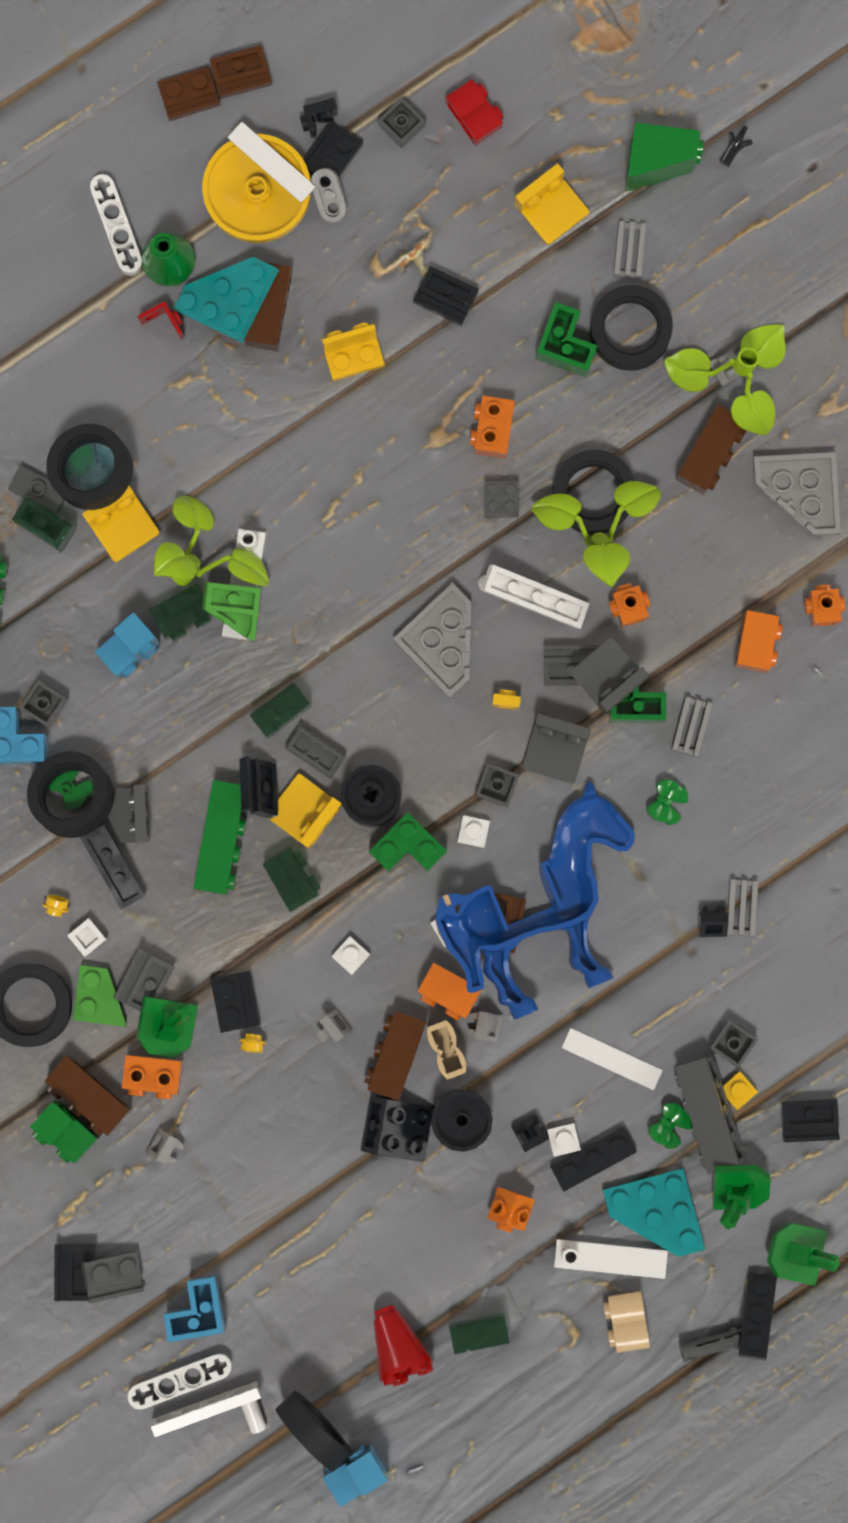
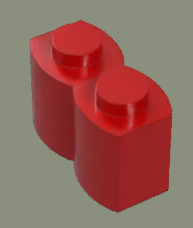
(474, 111)

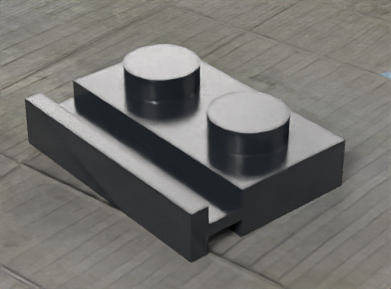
(332, 150)
(445, 296)
(258, 787)
(235, 1001)
(810, 1120)
(68, 1271)

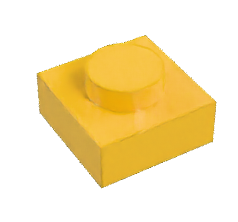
(506, 699)
(739, 1090)

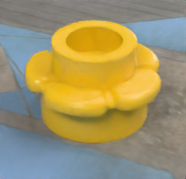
(56, 905)
(252, 1043)

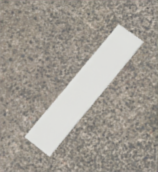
(271, 162)
(612, 1059)

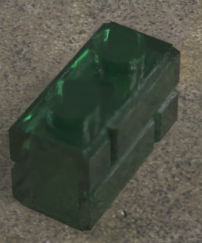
(43, 524)
(181, 613)
(280, 710)
(291, 879)
(479, 1333)

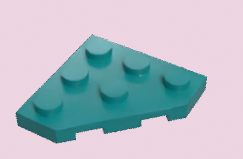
(229, 297)
(658, 1210)

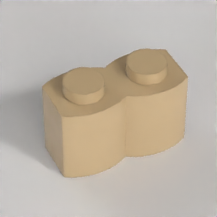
(449, 1057)
(627, 1321)

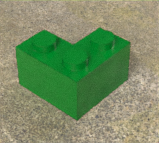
(560, 347)
(640, 708)
(407, 838)
(65, 1131)

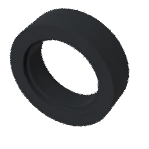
(645, 298)
(72, 440)
(599, 459)
(48, 772)
(62, 1012)
(313, 1431)

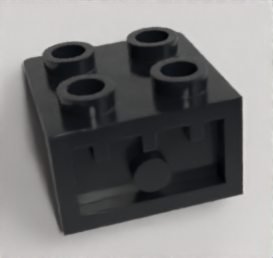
(397, 1129)

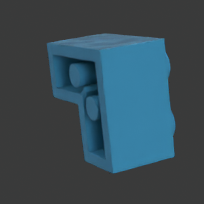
(128, 647)
(17, 747)
(203, 1317)
(356, 1475)

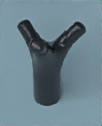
(735, 146)

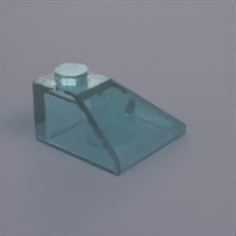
(90, 466)

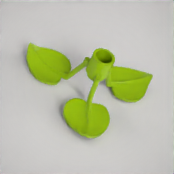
(758, 347)
(601, 556)
(183, 567)

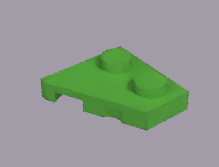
(233, 606)
(95, 998)

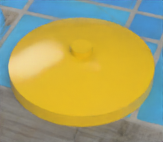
(247, 199)

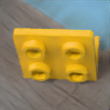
(551, 205)
(352, 351)
(122, 526)
(305, 811)

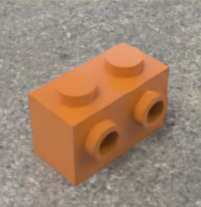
(493, 426)
(758, 641)
(447, 990)
(152, 1075)

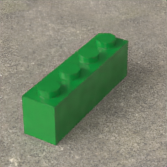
(220, 840)

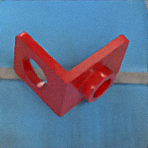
(159, 310)

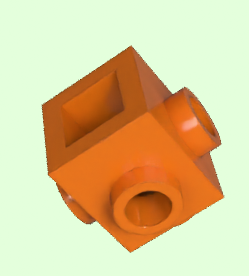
(629, 615)
(820, 615)
(510, 1210)

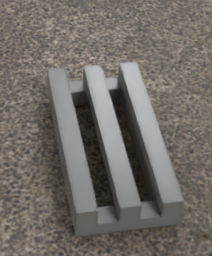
(631, 227)
(697, 703)
(753, 907)

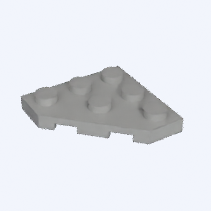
(803, 488)
(441, 640)

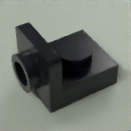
(319, 111)

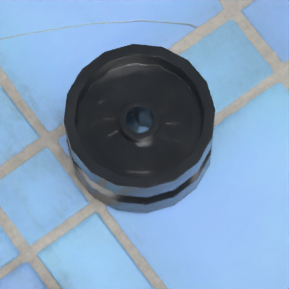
(367, 780)
(457, 1136)

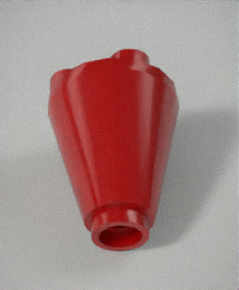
(398, 1348)

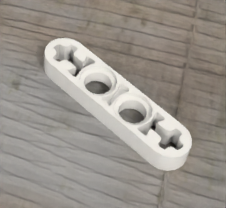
(118, 224)
(178, 1377)

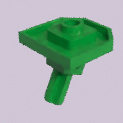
(166, 1026)
(738, 1190)
(798, 1253)

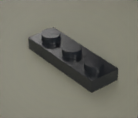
(113, 866)
(593, 1159)
(757, 1316)

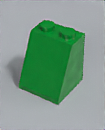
(661, 154)

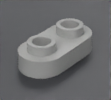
(329, 194)

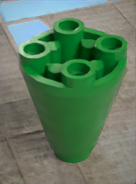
(168, 259)

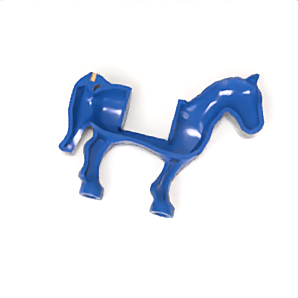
(572, 896)

